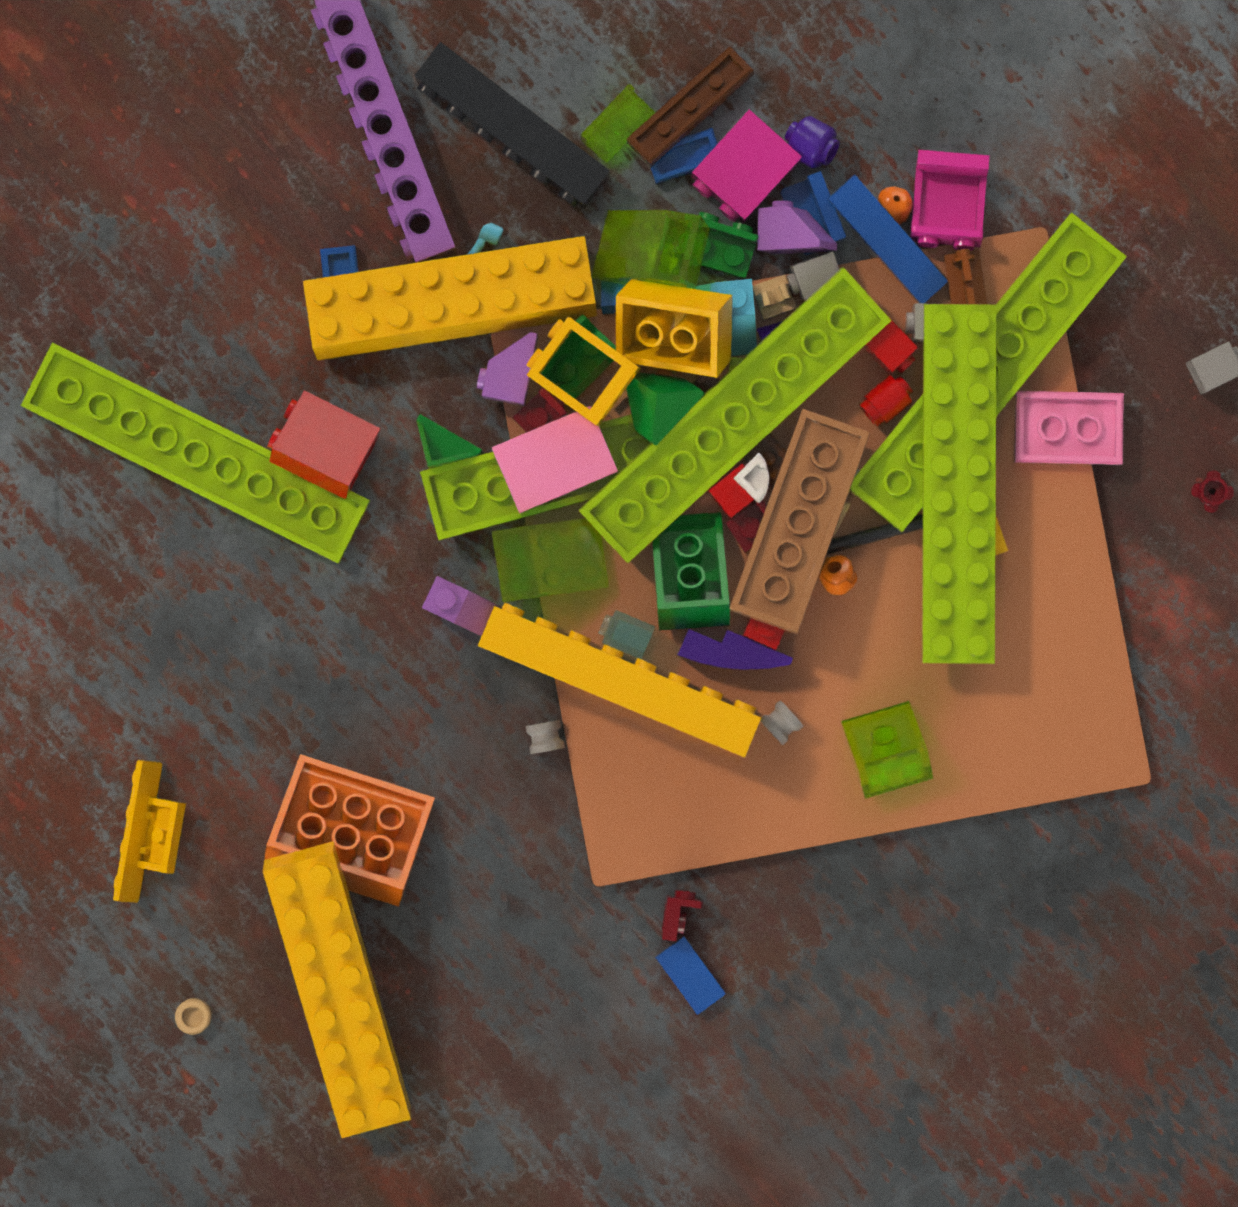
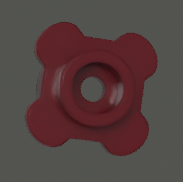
(1214, 481)

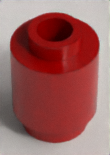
(886, 400)

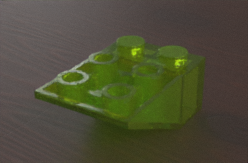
(651, 247)
(549, 560)

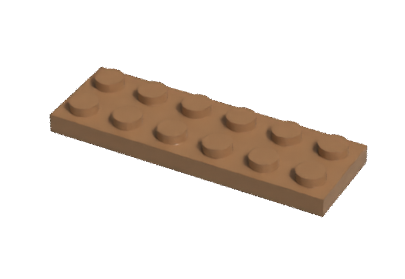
(799, 521)

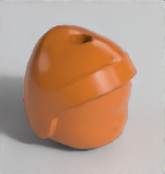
(896, 202)
(837, 575)

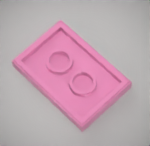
(1069, 427)
(554, 460)

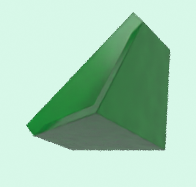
(660, 403)
(442, 445)

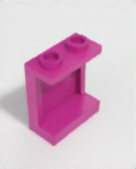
(744, 167)
(949, 199)

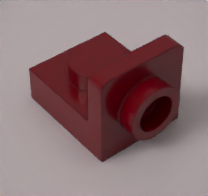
(540, 411)
(746, 525)
(673, 919)

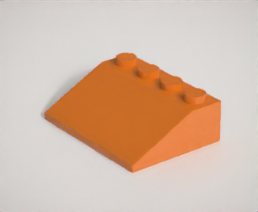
(369, 820)

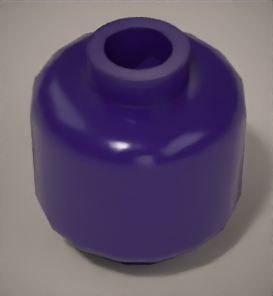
(813, 141)

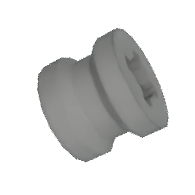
(781, 722)
(545, 737)

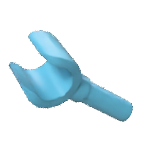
(489, 233)

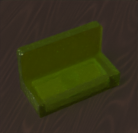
(615, 124)

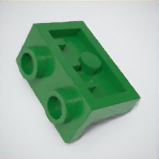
(728, 247)
(578, 361)

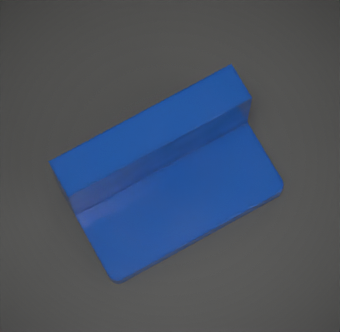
(813, 196)

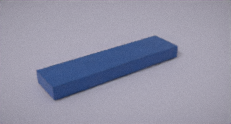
(887, 240)

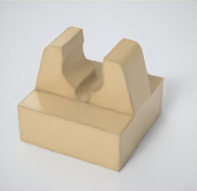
(774, 297)

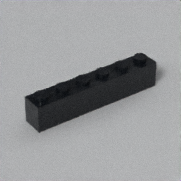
(512, 126)

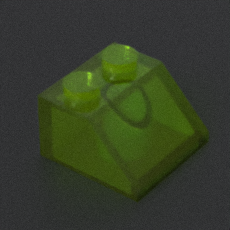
(887, 749)

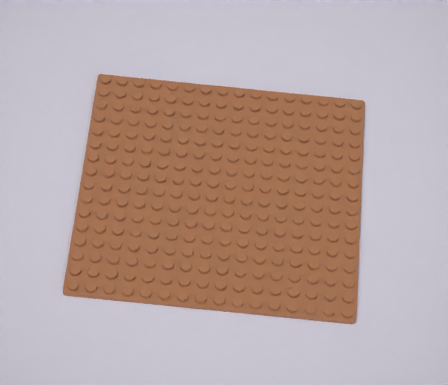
(1001, 736)

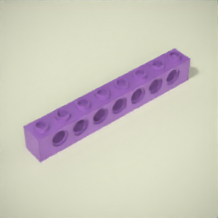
(437, 239)

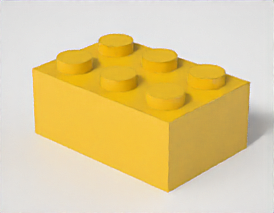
(674, 327)

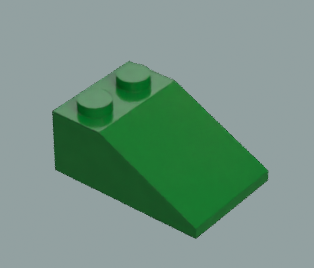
(691, 573)

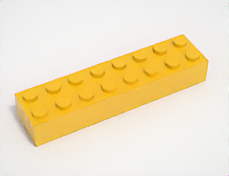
(449, 298)
(620, 681)
(337, 989)

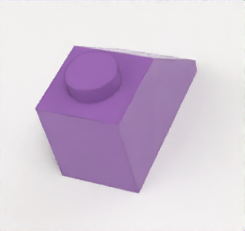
(791, 230)
(507, 372)
(459, 605)

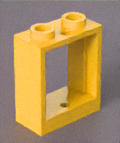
(613, 390)

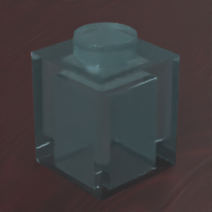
(626, 633)

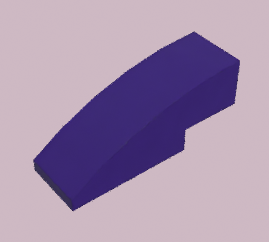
(731, 653)

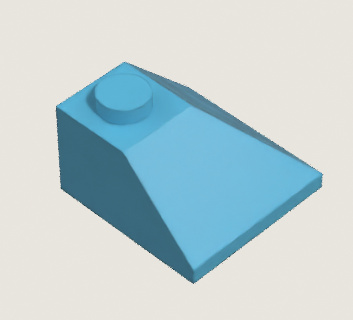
(743, 313)

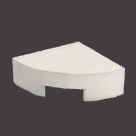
(754, 478)

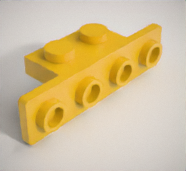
(149, 834)

